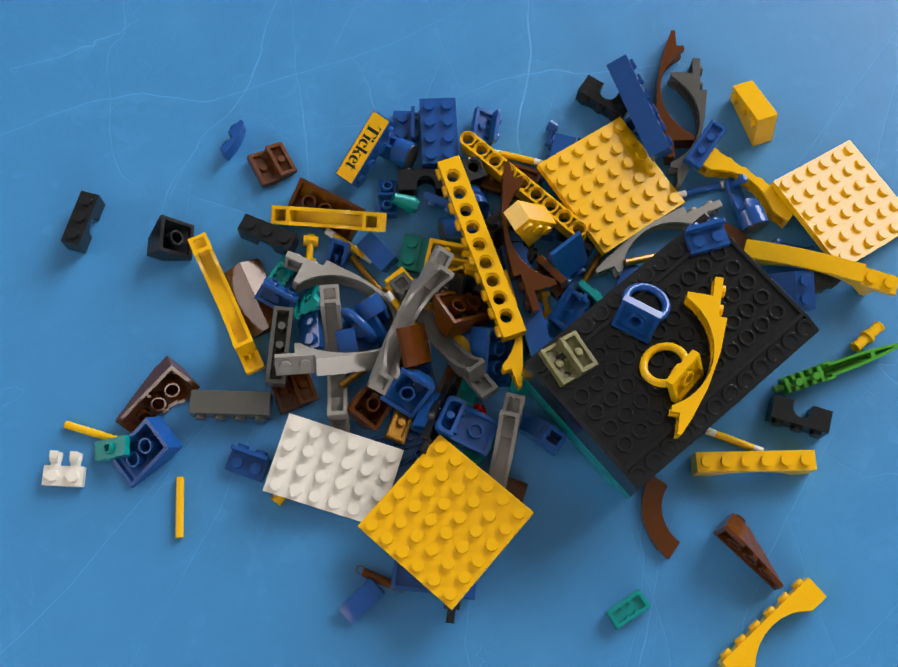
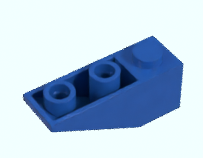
(542, 432)

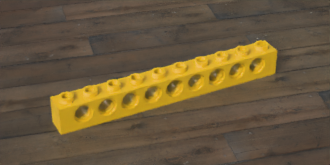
(454, 168)

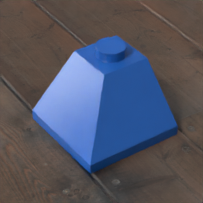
(409, 391)

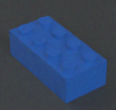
(438, 130)

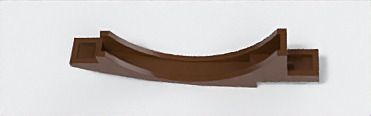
(678, 135)
(529, 281)

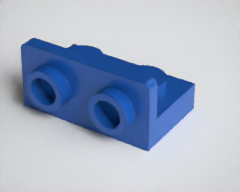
(406, 124)
(706, 236)
(248, 463)

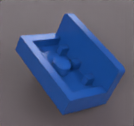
(486, 124)
(274, 294)
(311, 330)

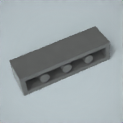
(279, 343)
(231, 404)

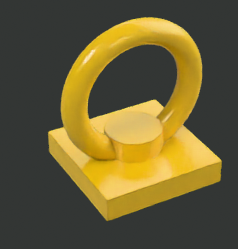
(682, 377)

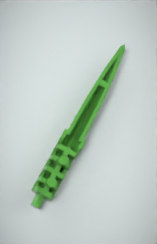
(828, 370)

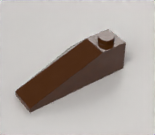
(459, 312)
(161, 390)
(368, 408)
(742, 542)

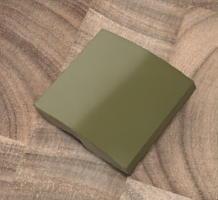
(578, 359)

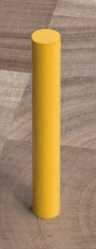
(87, 431)
(179, 516)

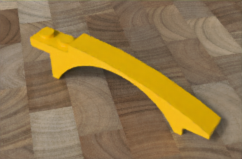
(854, 273)
(227, 305)
(709, 313)
(514, 362)

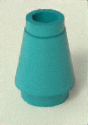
(405, 202)

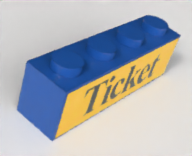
(366, 149)

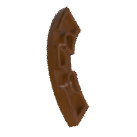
(653, 518)

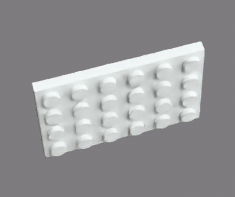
(331, 468)

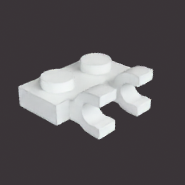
(64, 475)

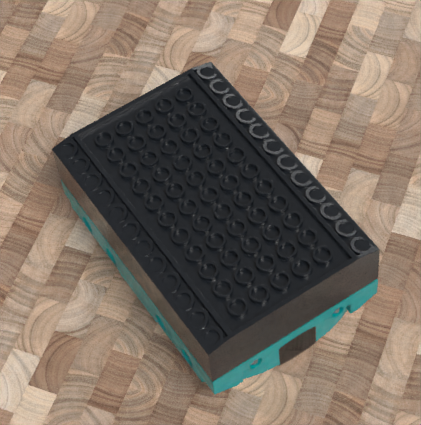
(623, 419)

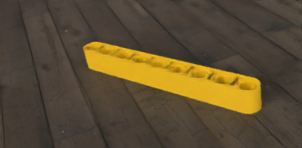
(525, 194)

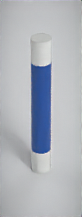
(702, 189)

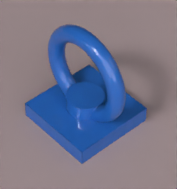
(637, 317)
(364, 333)

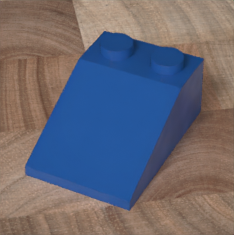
(570, 257)
(799, 286)
(494, 352)
(150, 448)

